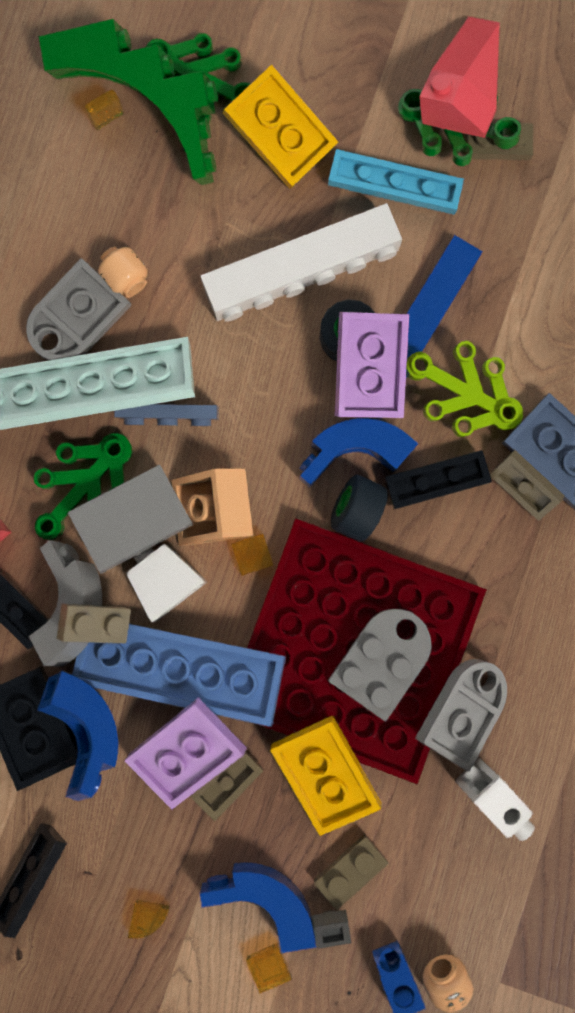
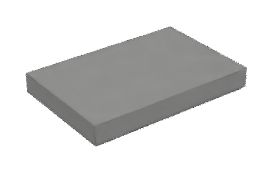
(130, 519)

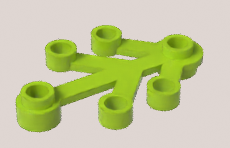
(469, 392)

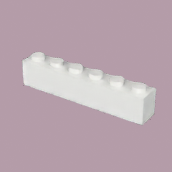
(301, 263)

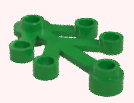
(206, 65)
(505, 126)
(86, 480)

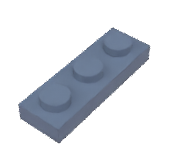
(169, 414)

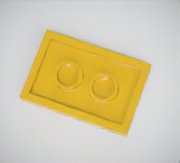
(280, 126)
(326, 776)

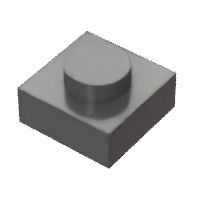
(331, 929)

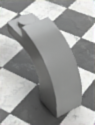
(77, 584)

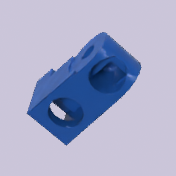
(398, 979)

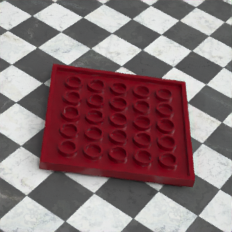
(316, 611)

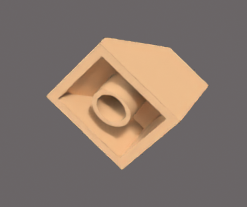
(216, 506)

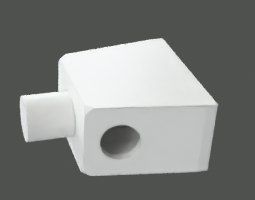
(163, 580)
(496, 800)

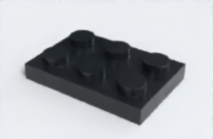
(30, 740)

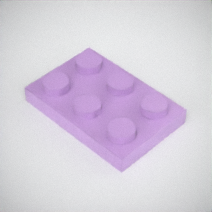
(371, 365)
(185, 753)

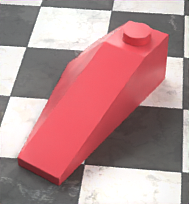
(464, 81)

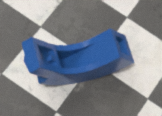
(361, 435)
(93, 728)
(271, 891)

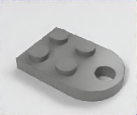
(76, 311)
(382, 664)
(465, 713)

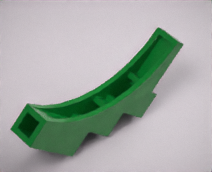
(104, 53)

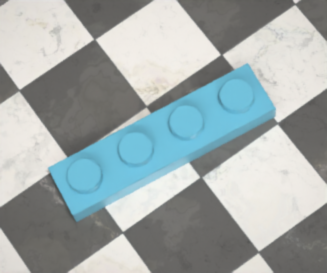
(395, 182)

